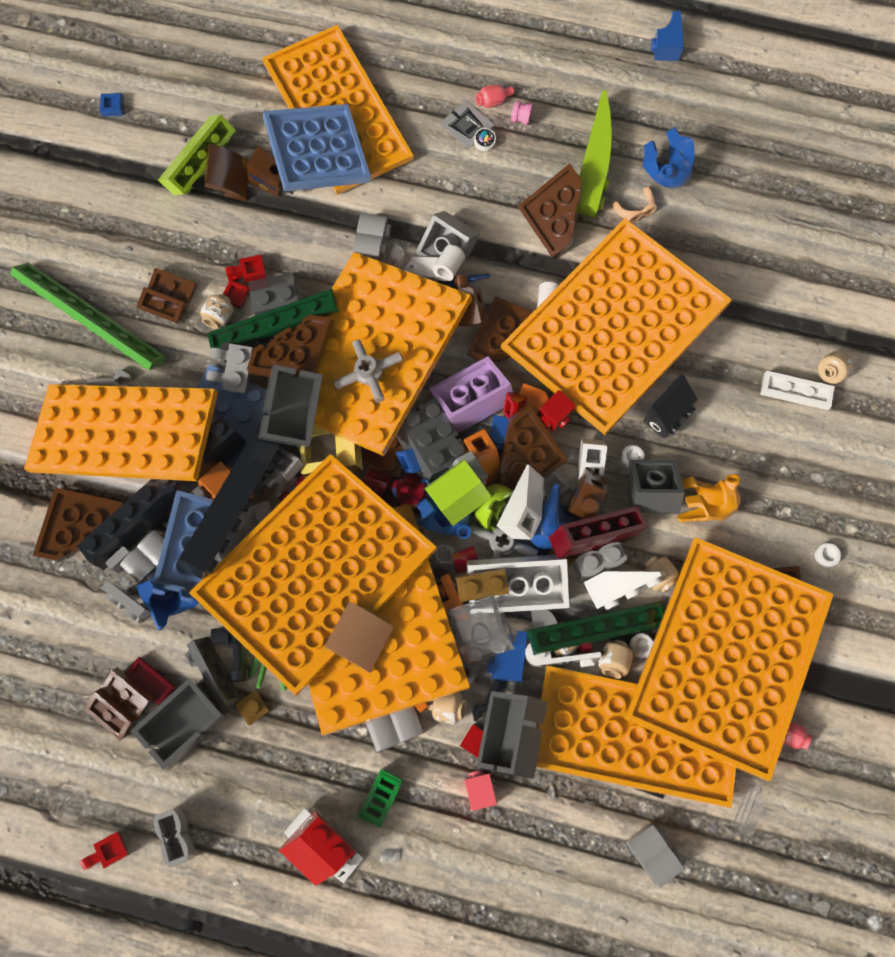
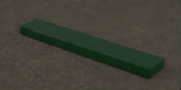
(275, 320)
(595, 628)

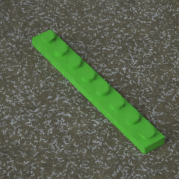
(88, 316)

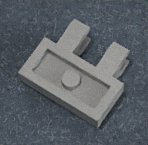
(235, 376)
(284, 469)
(122, 598)

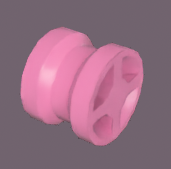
(521, 112)

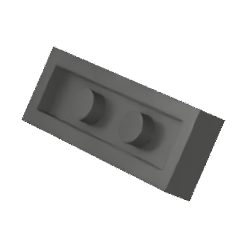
(204, 655)

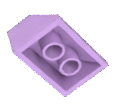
(472, 394)

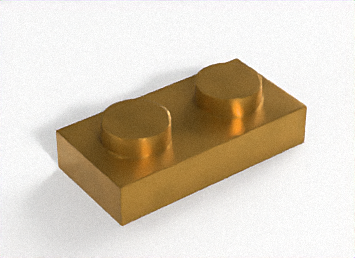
(482, 584)

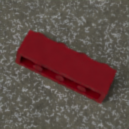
(597, 532)

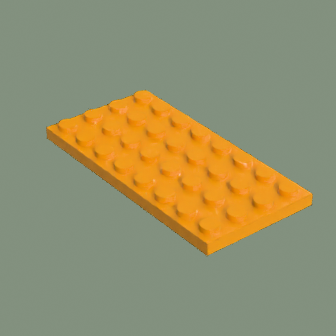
(327, 73)
(122, 431)
(592, 740)

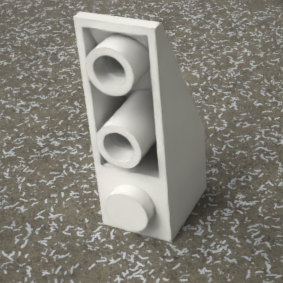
(524, 507)
(613, 585)

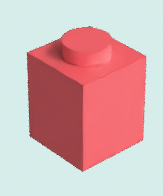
(480, 790)

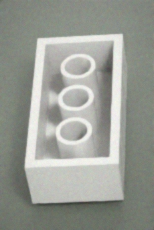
(531, 581)

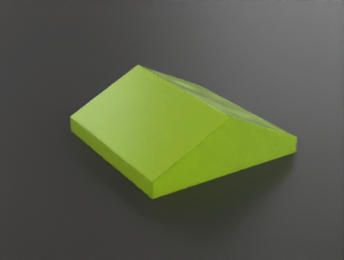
(458, 492)

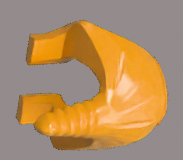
(714, 501)

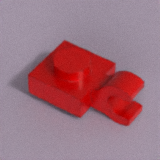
(250, 269)
(107, 852)

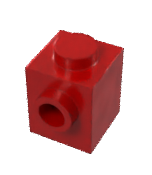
(556, 411)

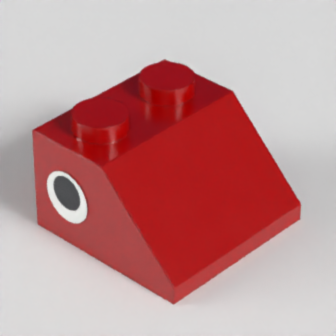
(317, 849)

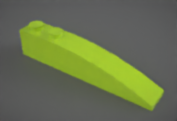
(597, 161)

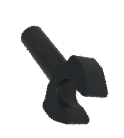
(496, 686)

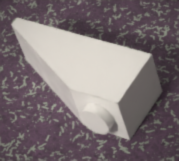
(592, 457)

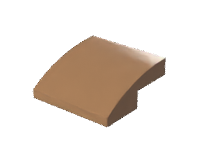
(359, 637)

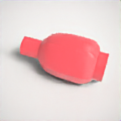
(493, 95)
(797, 737)

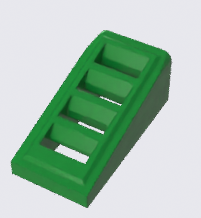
(372, 794)

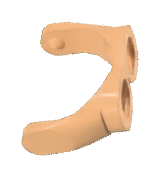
(633, 216)

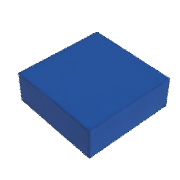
(111, 104)
(408, 460)

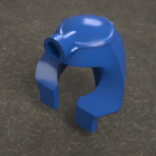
(679, 169)
(553, 517)
(434, 519)
(164, 602)

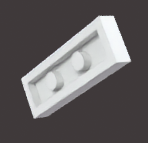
(797, 390)

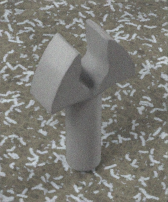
(118, 377)

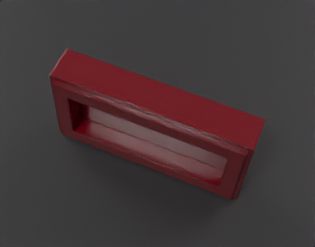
(151, 680)

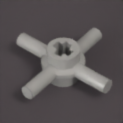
(368, 370)
(507, 549)

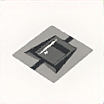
(465, 122)

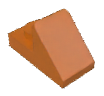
(448, 591)

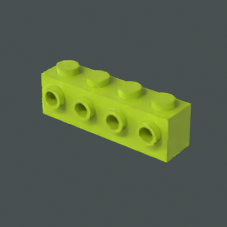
(192, 160)

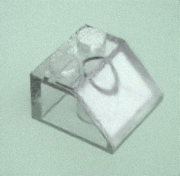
(481, 629)

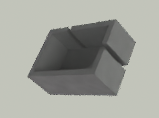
(290, 406)
(432, 439)
(179, 724)
(512, 734)

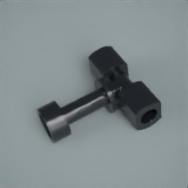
(223, 636)

